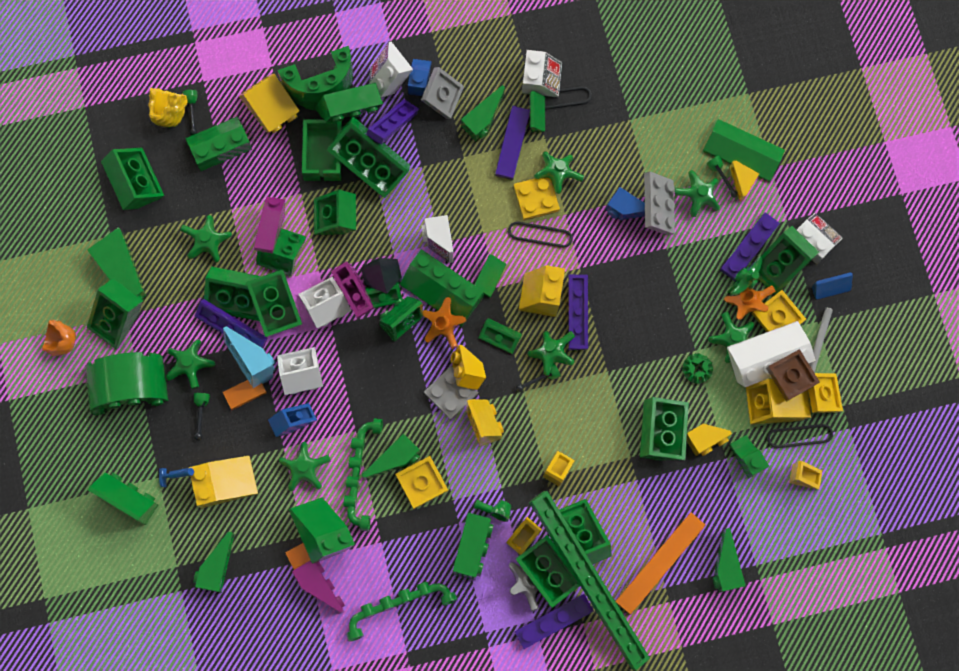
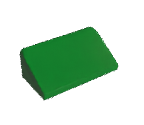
(537, 112)
(490, 275)
(382, 299)
(500, 335)

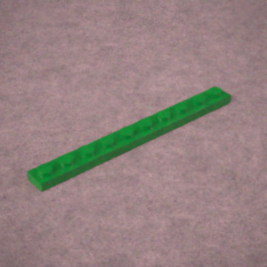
(589, 580)

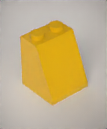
(270, 103)
(542, 290)
(769, 405)

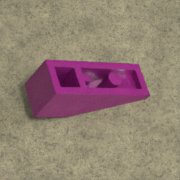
(270, 224)
(353, 289)

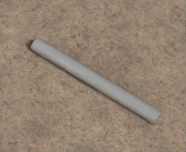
(820, 337)

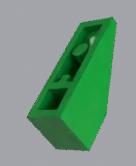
(479, 120)
(397, 456)
(213, 570)
(727, 570)

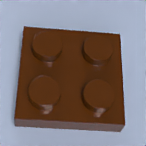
(792, 375)

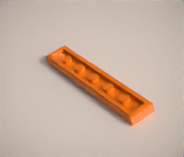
(660, 563)

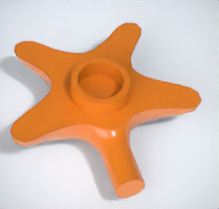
(750, 301)
(443, 323)

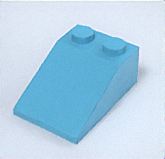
(250, 357)

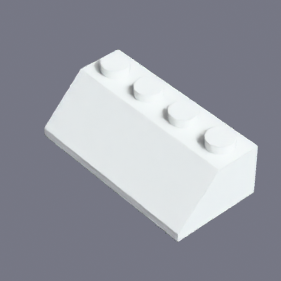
(755, 354)

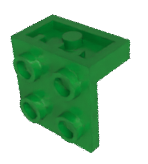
(284, 253)

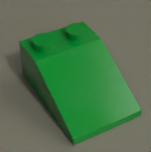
(785, 259)
(274, 303)
(113, 312)
(401, 317)
(321, 530)
(587, 530)

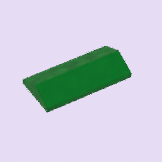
(740, 146)

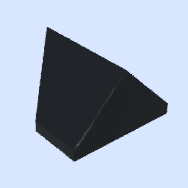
(381, 274)

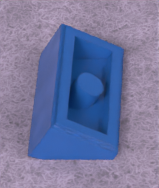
(832, 286)

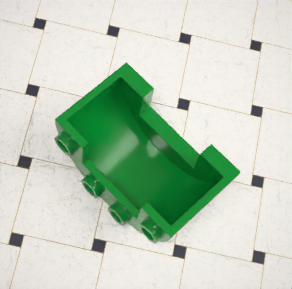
(310, 91)
(125, 380)

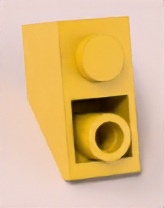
(467, 368)
(705, 437)

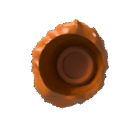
(59, 338)

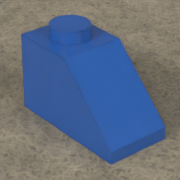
(419, 77)
(625, 206)
(292, 419)

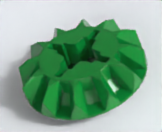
(699, 377)

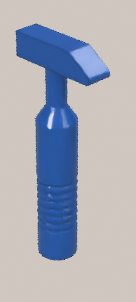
(173, 474)

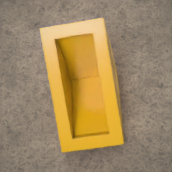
(743, 178)
(558, 468)
(805, 475)
(524, 536)

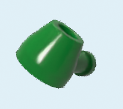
(500, 511)

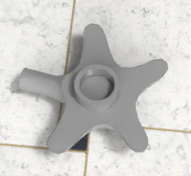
(524, 586)

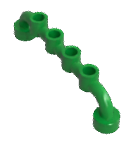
(354, 481)
(387, 603)

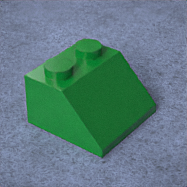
(335, 213)

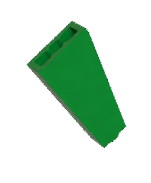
(117, 262)

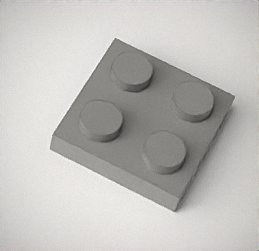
(442, 93)
(448, 395)

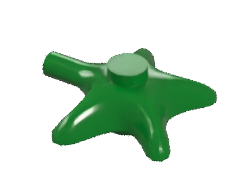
(558, 171)
(699, 193)
(206, 239)
(746, 278)
(731, 335)
(552, 351)
(188, 363)
(304, 468)

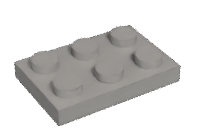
(659, 203)

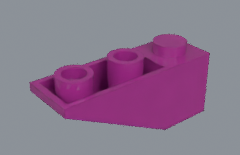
(313, 582)

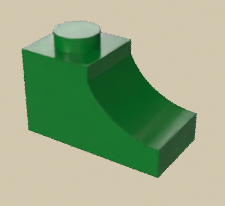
(748, 456)

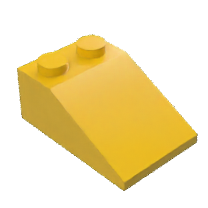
(483, 421)
(223, 481)

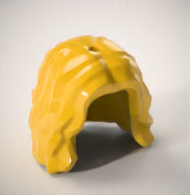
(166, 107)

